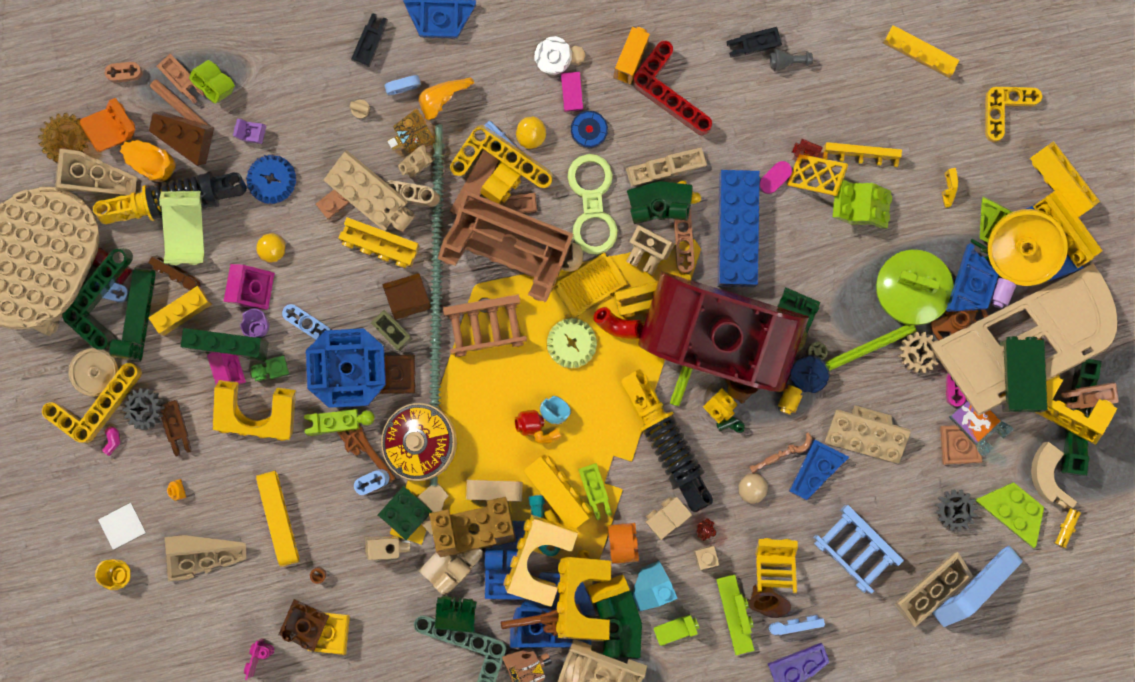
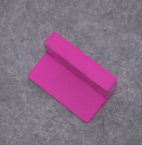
(226, 368)

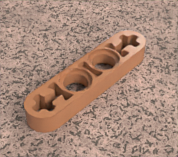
(684, 236)

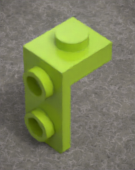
(676, 629)

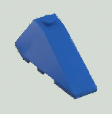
(534, 635)

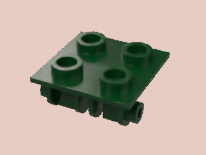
(799, 303)
(404, 513)
(455, 615)

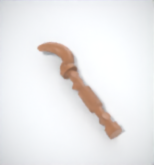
(791, 449)

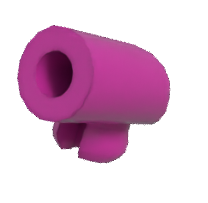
(113, 440)

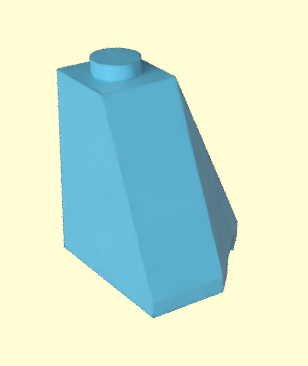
(652, 587)

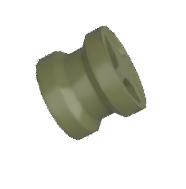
(818, 348)

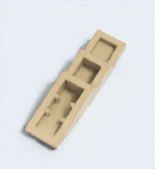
(666, 167)

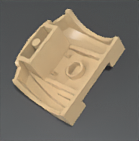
(589, 666)

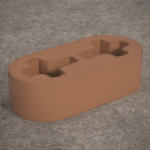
(123, 76)

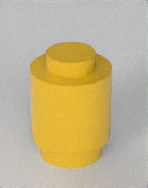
(790, 400)

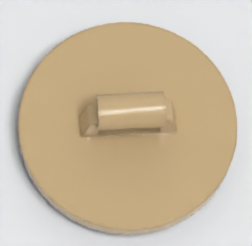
(92, 371)

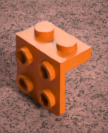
(108, 126)

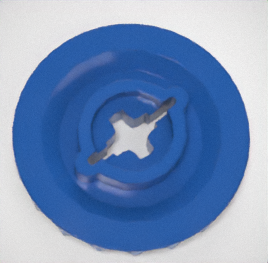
(276, 191)

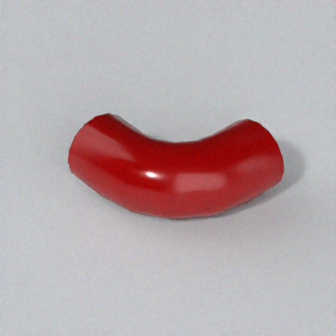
(616, 326)

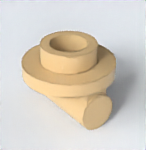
(359, 108)

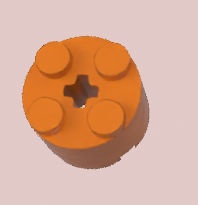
(623, 543)

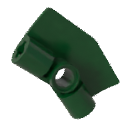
(646, 199)
(627, 638)

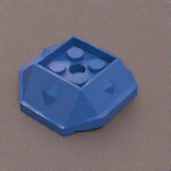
(325, 365)

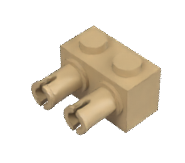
(649, 241)

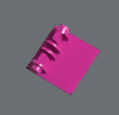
(257, 650)

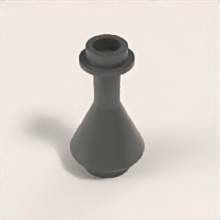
(781, 59)

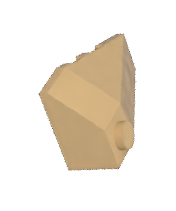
(196, 554)

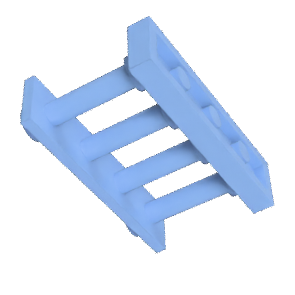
(877, 543)

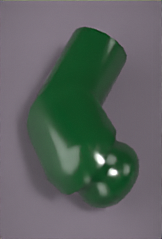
(733, 423)

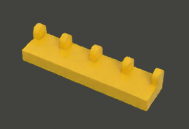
(921, 51)
(862, 151)

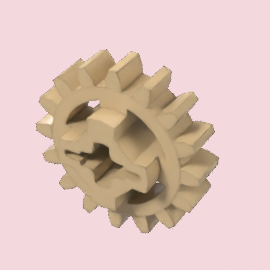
(917, 361)

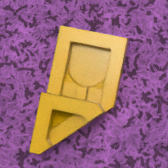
(952, 183)

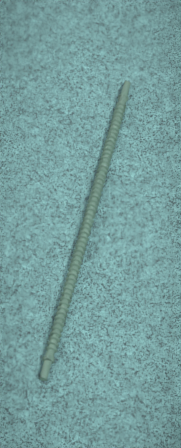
(438, 148)

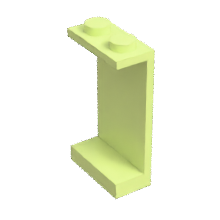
(182, 227)

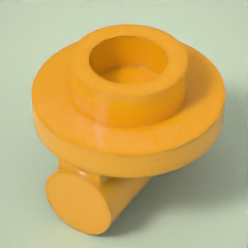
(176, 490)

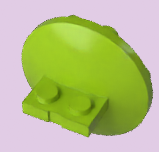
(914, 287)

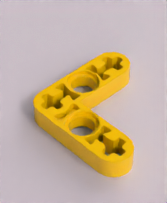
(1004, 100)

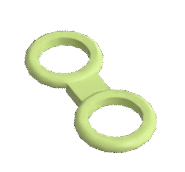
(592, 203)

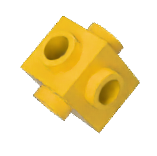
(720, 406)

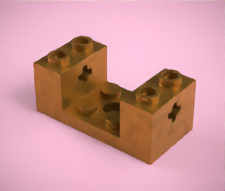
(452, 530)

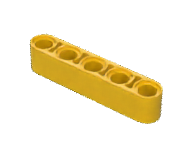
(277, 518)

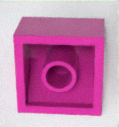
(249, 286)

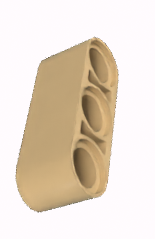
(419, 195)
(493, 489)

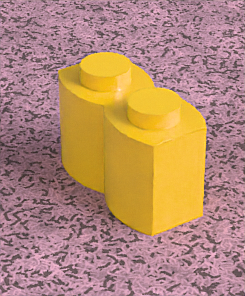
(500, 184)

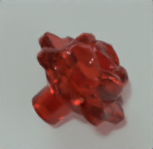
(705, 529)

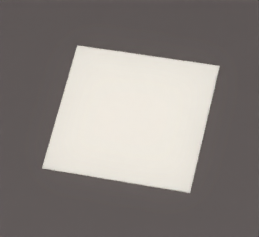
(121, 526)

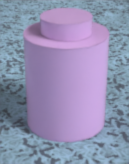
(1002, 293)

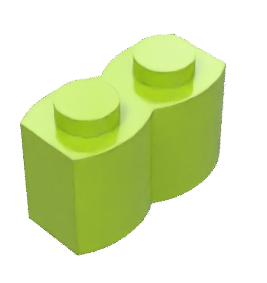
(211, 81)

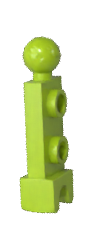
(337, 421)

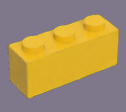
(180, 311)

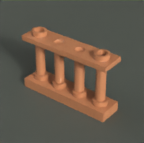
(473, 309)

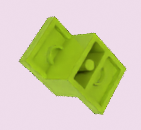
(862, 204)

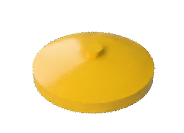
(1027, 247)

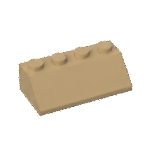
(934, 589)

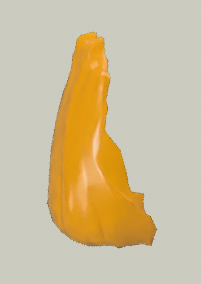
(435, 97)
(148, 160)

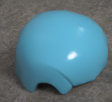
(555, 410)

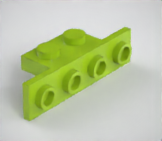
(736, 615)

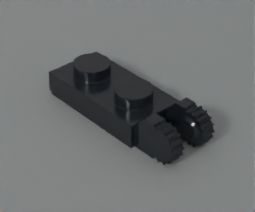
(369, 42)
(755, 42)

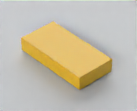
(608, 588)

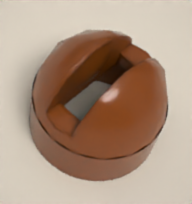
(316, 578)

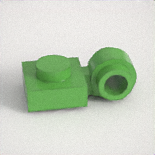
(275, 368)

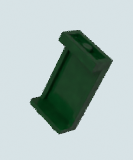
(1024, 375)

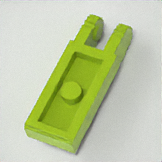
(594, 488)

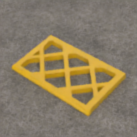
(837, 179)

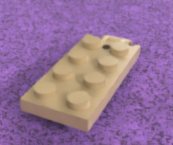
(369, 193)

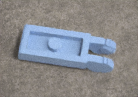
(795, 625)

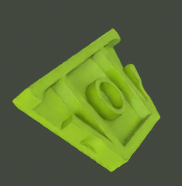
(990, 215)
(1015, 511)

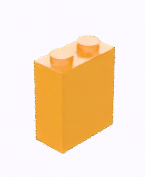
(631, 55)

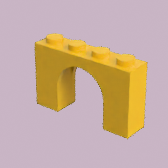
(229, 418)
(537, 533)
(571, 622)

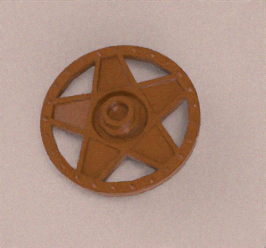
(954, 322)

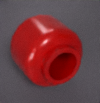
(529, 422)

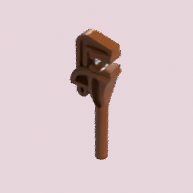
(358, 441)
(549, 619)

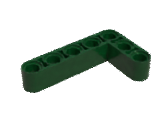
(83, 311)
(136, 318)

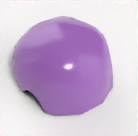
(254, 323)

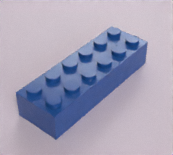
(738, 228)

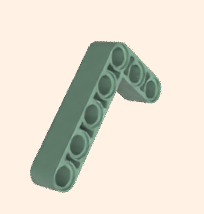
(468, 644)

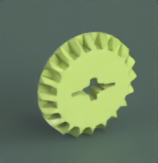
(569, 356)

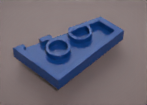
(816, 469)

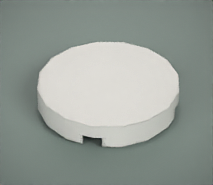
(553, 55)

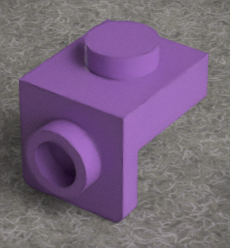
(249, 131)

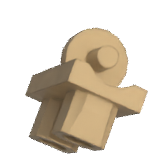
(415, 162)

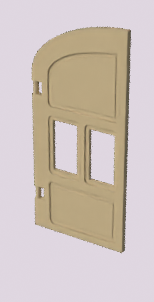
(1070, 314)

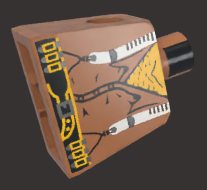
(526, 666)

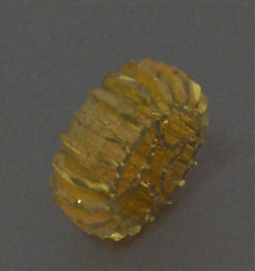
(57, 142)

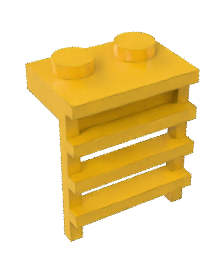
(776, 554)

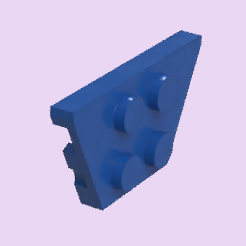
(439, 17)
(973, 283)
(581, 596)

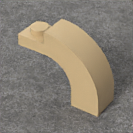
(1043, 476)

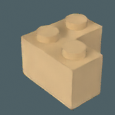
(668, 517)

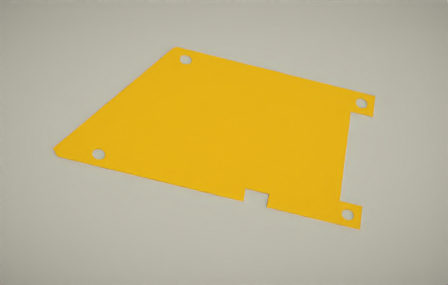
(497, 383)

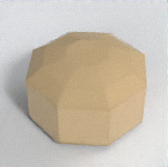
(578, 55)

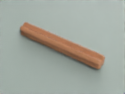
(175, 102)

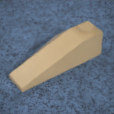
(86, 174)

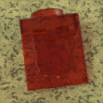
(807, 147)

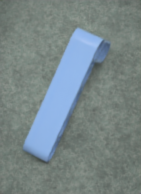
(979, 589)

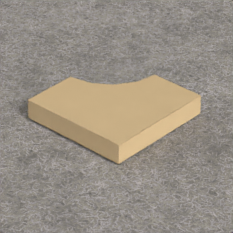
(434, 499)

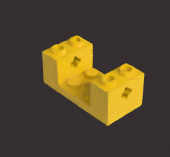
(1075, 421)

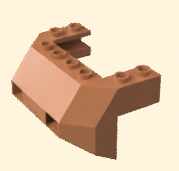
(508, 239)

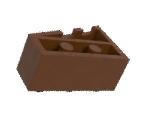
(183, 135)

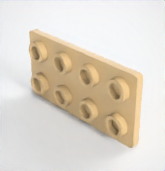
(868, 434)

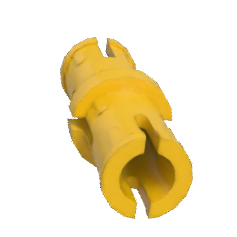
(1067, 528)

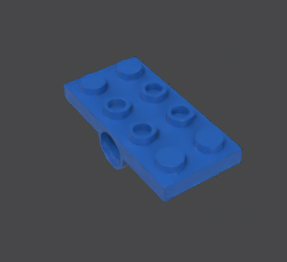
(498, 565)

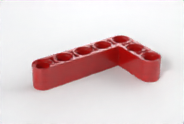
(667, 93)

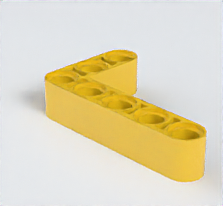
(501, 154)
(97, 407)

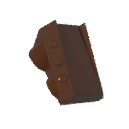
(406, 296)
(303, 625)

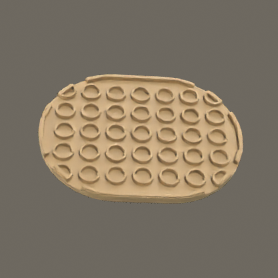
(44, 255)

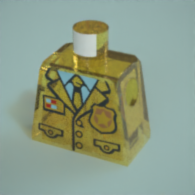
(411, 133)

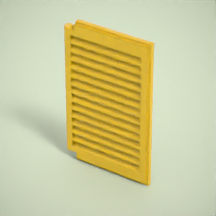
(590, 284)

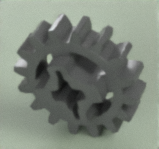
(143, 399)
(961, 504)

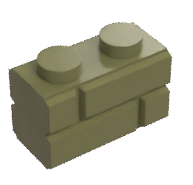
(391, 330)

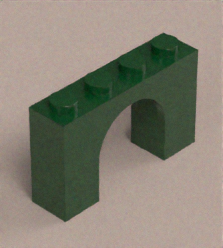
(238, 345)

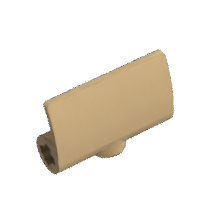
(450, 570)

